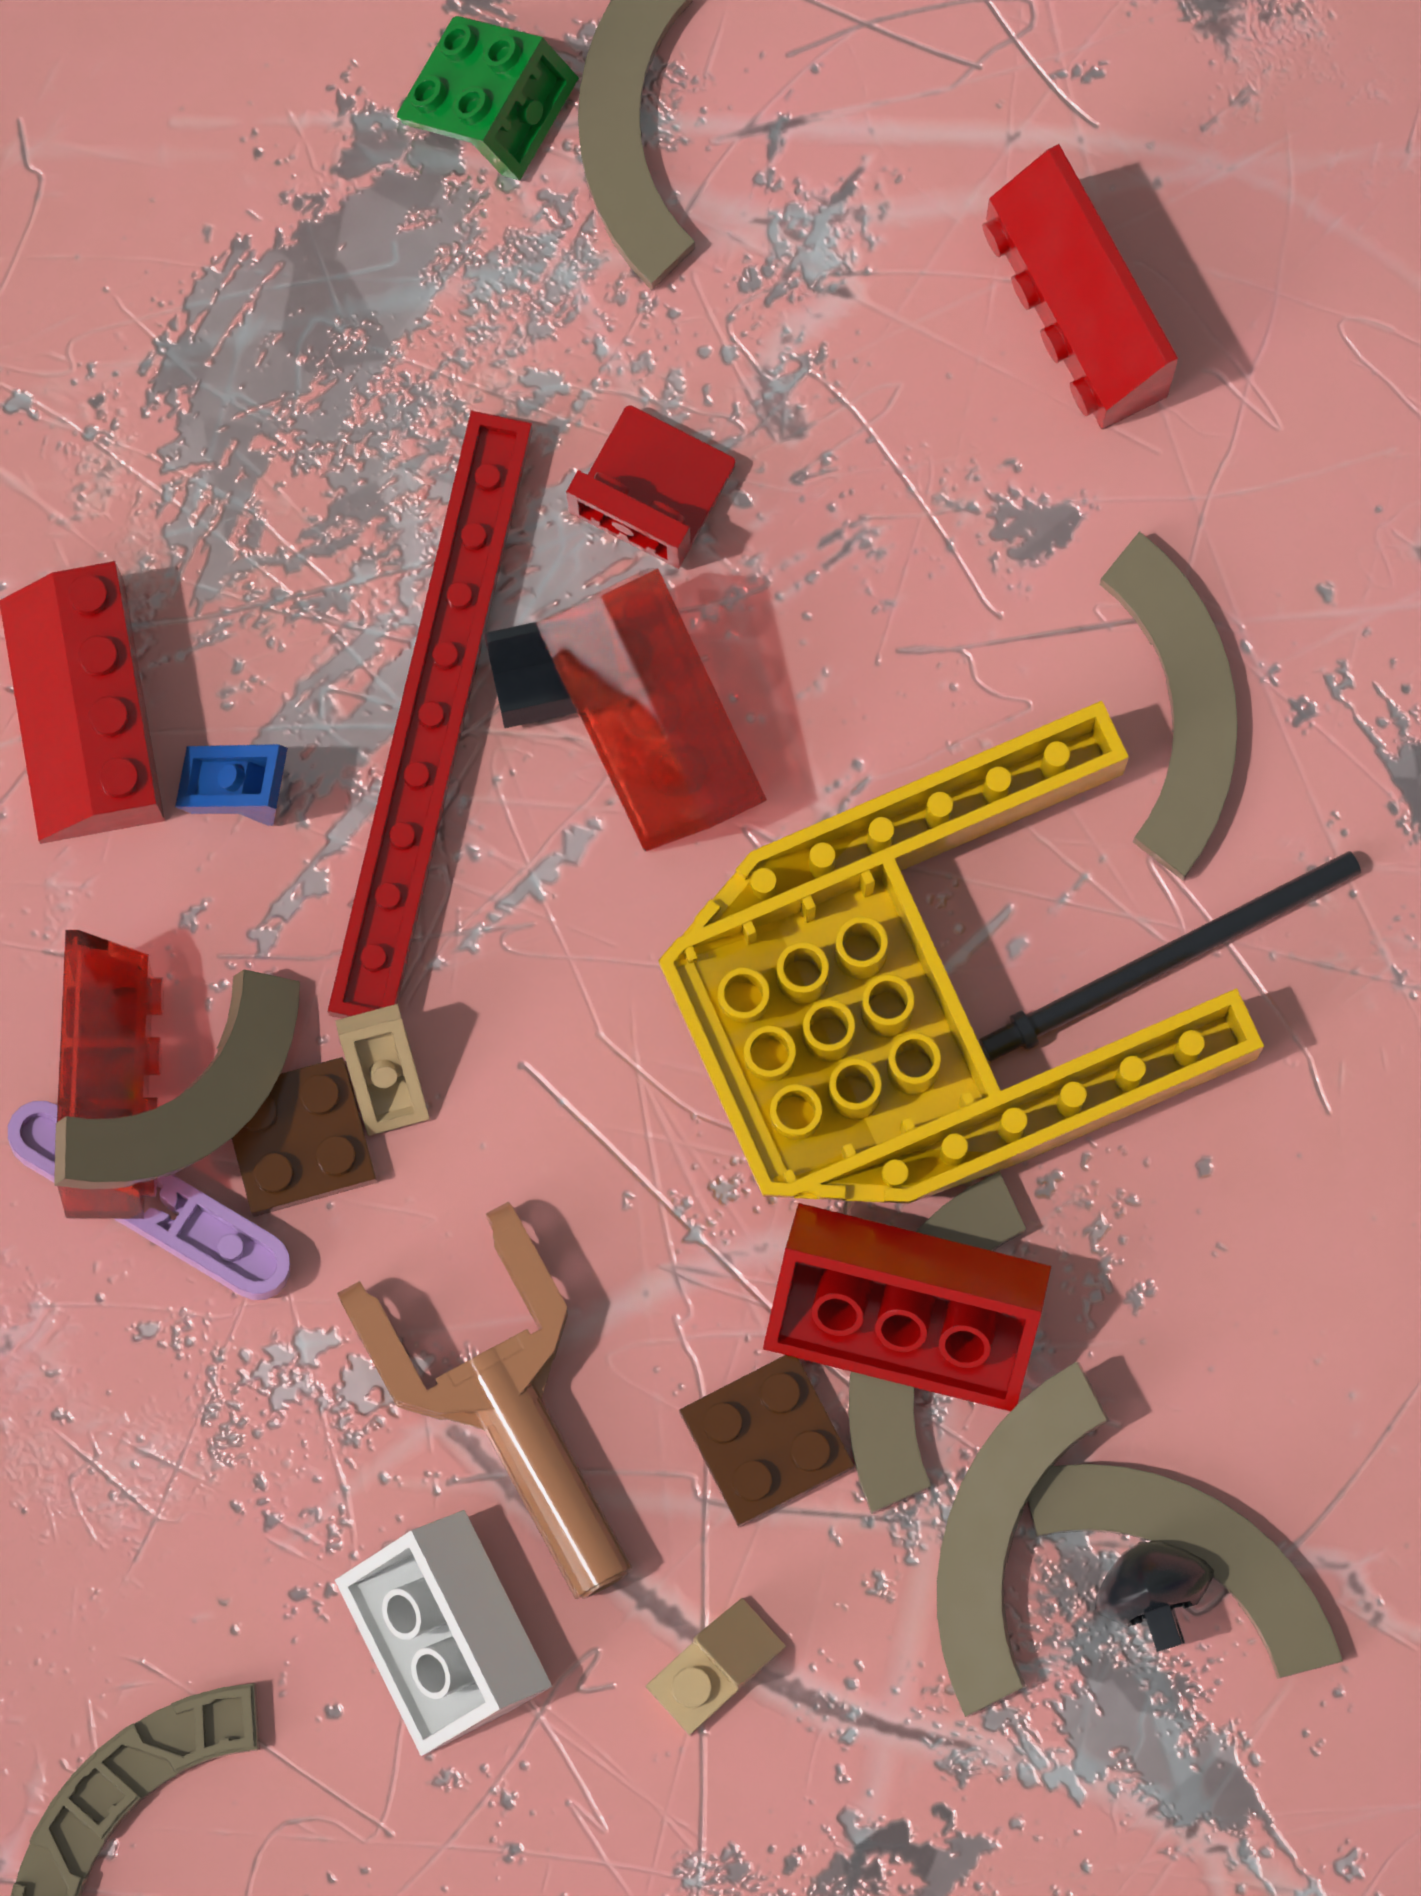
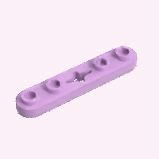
(201, 1235)

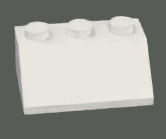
(442, 1632)

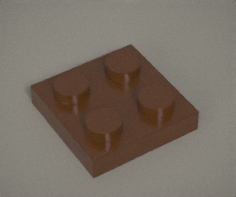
(304, 1141)
(766, 1439)

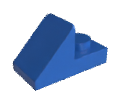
(232, 780)

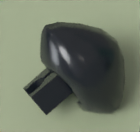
(1149, 1585)

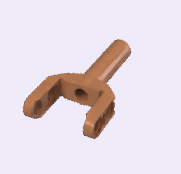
(503, 1397)

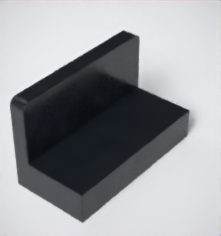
(526, 676)

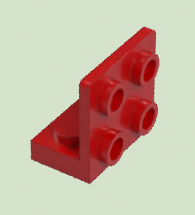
(651, 486)

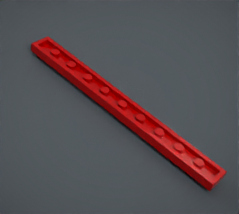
(431, 715)

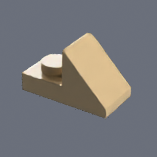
(382, 1069)
(715, 1666)

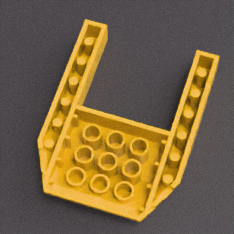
(843, 1027)

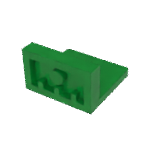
(491, 91)

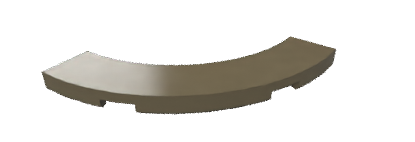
(612, 141)
(1199, 698)
(202, 1117)
(883, 1410)
(1177, 1514)
(983, 1529)
(125, 1774)

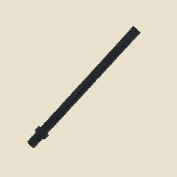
(1027, 1028)

